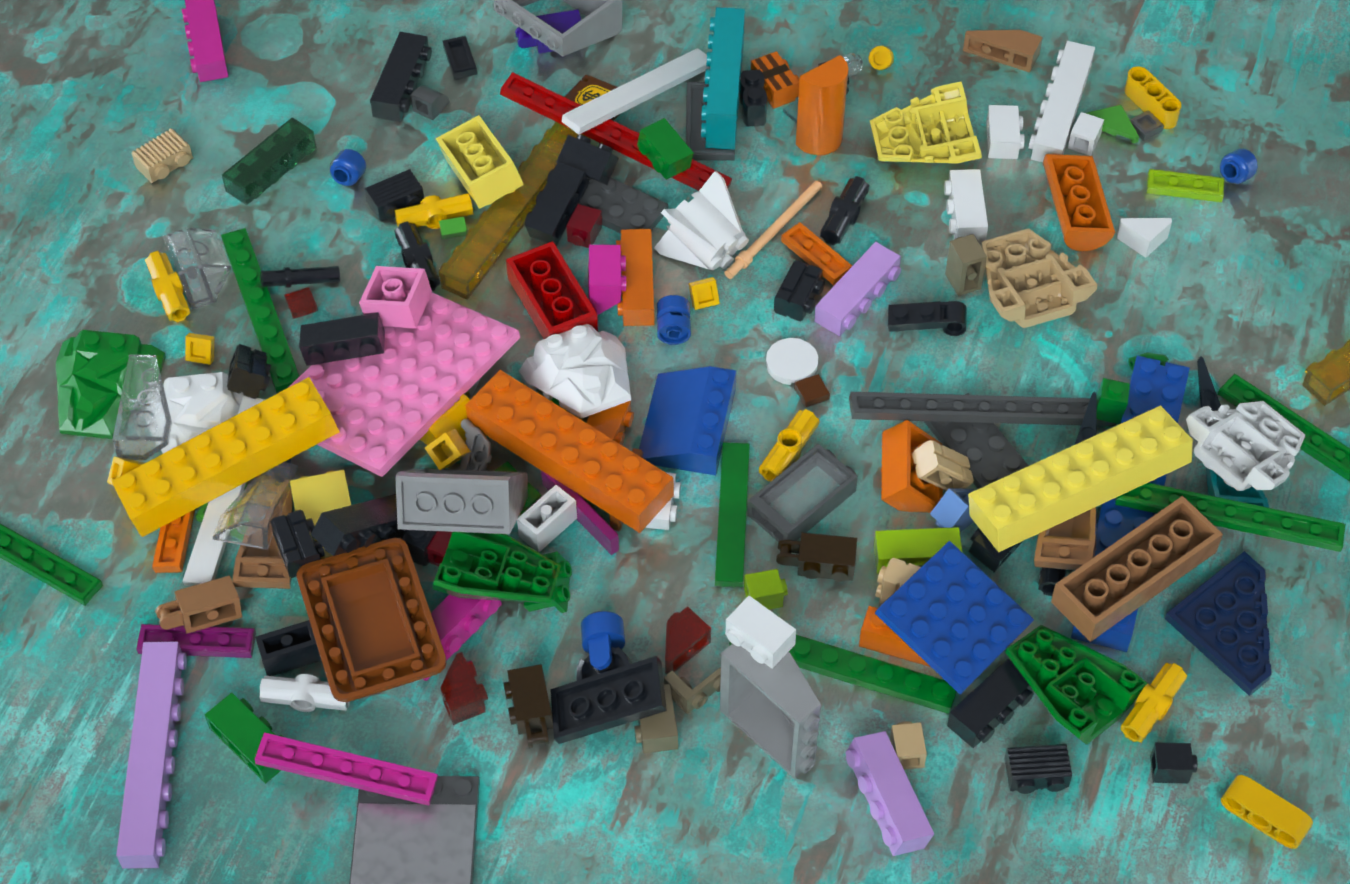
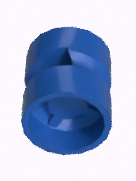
(673, 320)

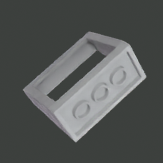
(601, 22)
(460, 500)
(771, 707)

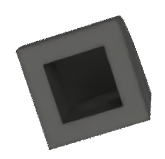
(428, 102)

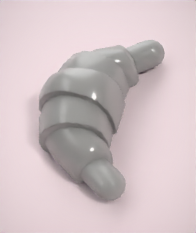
(478, 445)

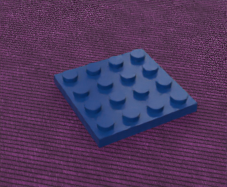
(954, 617)

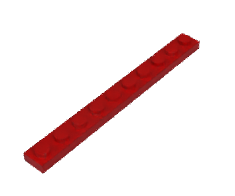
(607, 133)

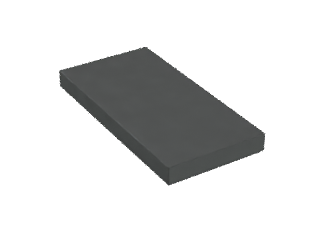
(694, 124)

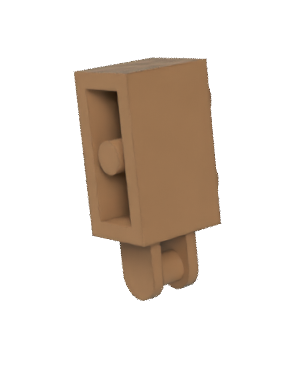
(201, 606)

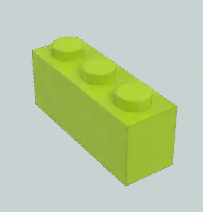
(912, 545)

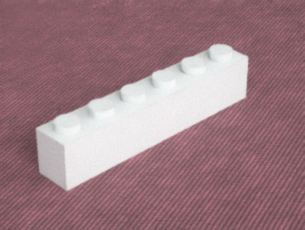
(1063, 100)

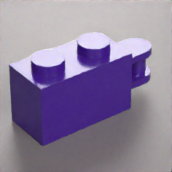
(560, 21)

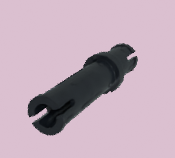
(299, 276)

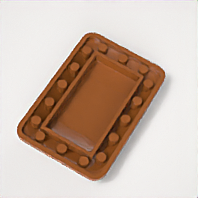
(370, 620)

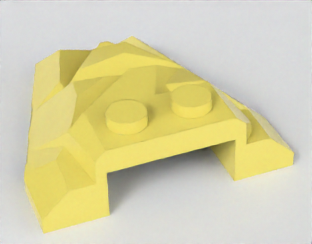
(928, 129)

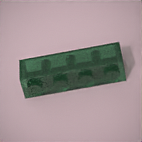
(269, 161)

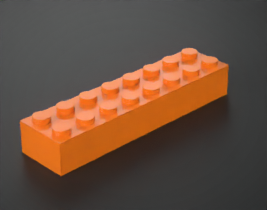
(570, 451)

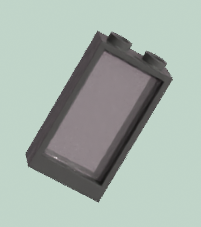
(802, 495)

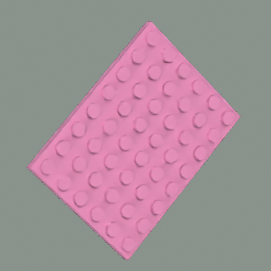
(396, 396)

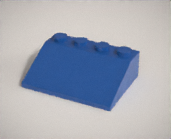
(689, 419)

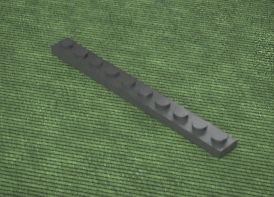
(969, 408)

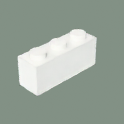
(966, 204)

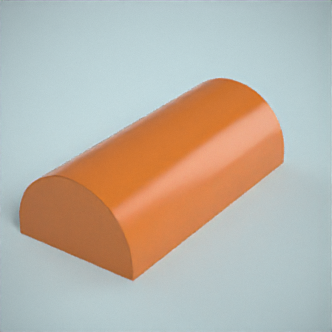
(822, 107)
(1079, 201)

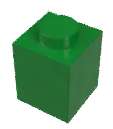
(1112, 400)

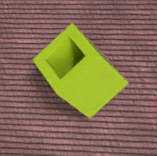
(766, 588)

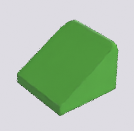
(453, 228)

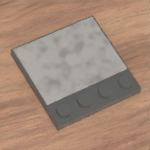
(415, 841)

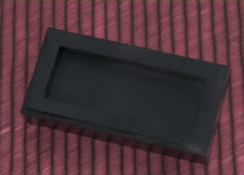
(459, 57)

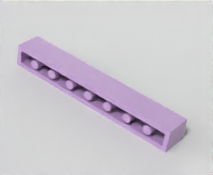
(151, 756)

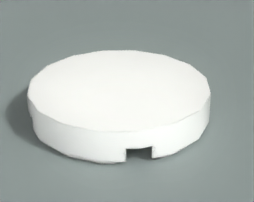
(791, 360)

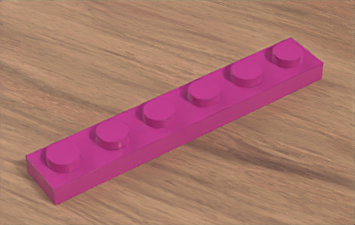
(346, 769)

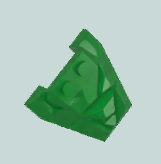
(92, 380)

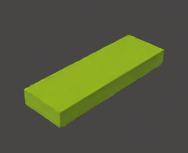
(1185, 185)

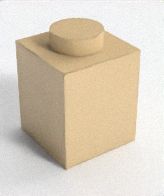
(909, 744)

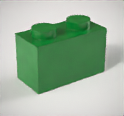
(665, 149)

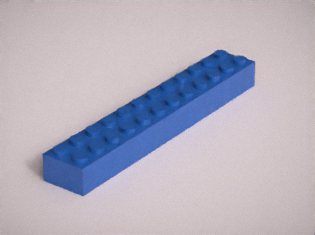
(1149, 388)

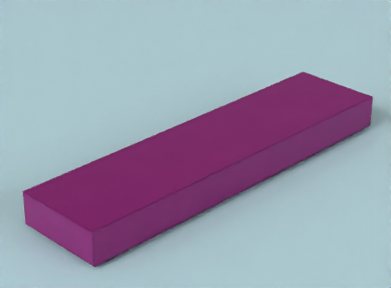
(588, 517)
(204, 642)

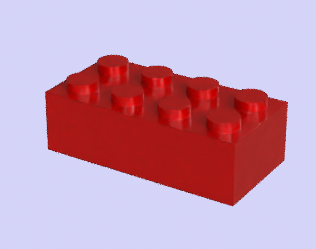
(549, 290)

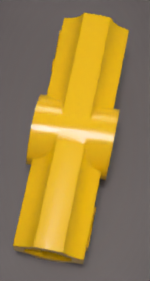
(434, 209)
(167, 286)
(796, 436)
(1153, 702)

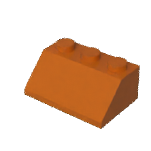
(899, 478)

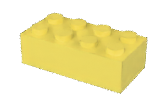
(479, 161)

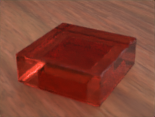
(301, 302)

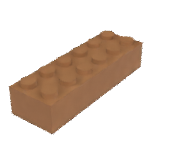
(1136, 568)

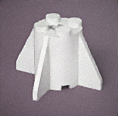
(705, 229)

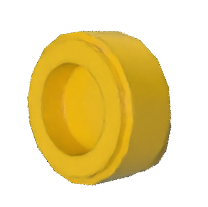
(881, 57)

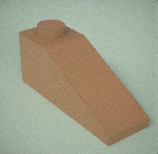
(1007, 47)

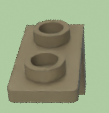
(693, 698)

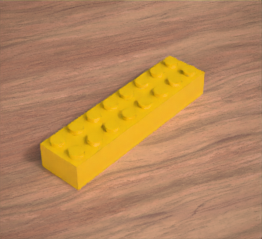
(225, 457)

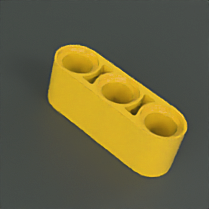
(1152, 95)
(1266, 811)

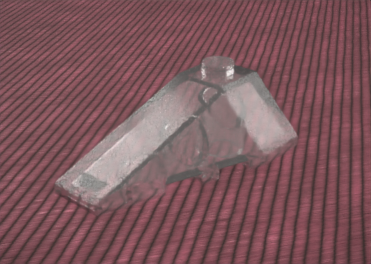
(143, 411)
(250, 514)

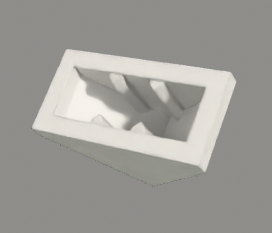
(1144, 233)

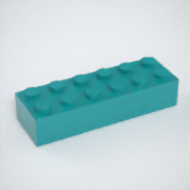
(723, 78)

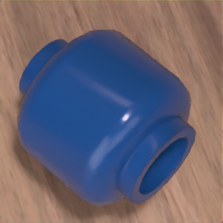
(1238, 166)
(347, 167)

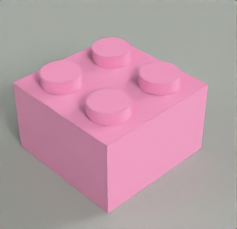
(397, 295)

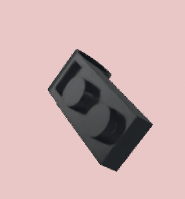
(929, 315)

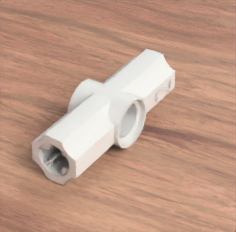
(301, 694)

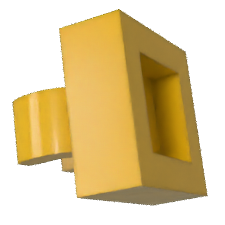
(704, 293)
(199, 348)

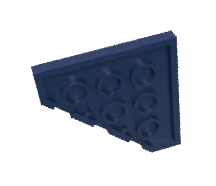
(1230, 622)

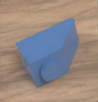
(953, 509)

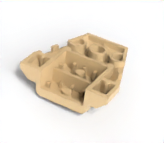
(1032, 281)

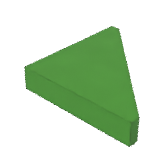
(1116, 122)

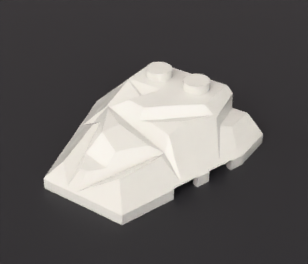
(580, 370)
(198, 405)
(1245, 444)

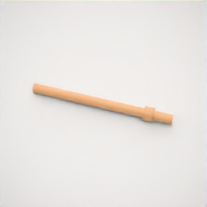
(745, 258)

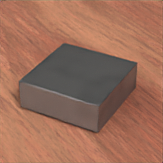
(1146, 125)

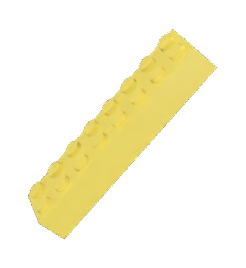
(1080, 478)

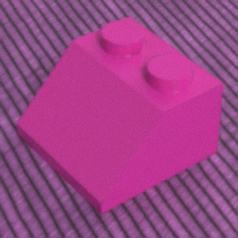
(605, 276)

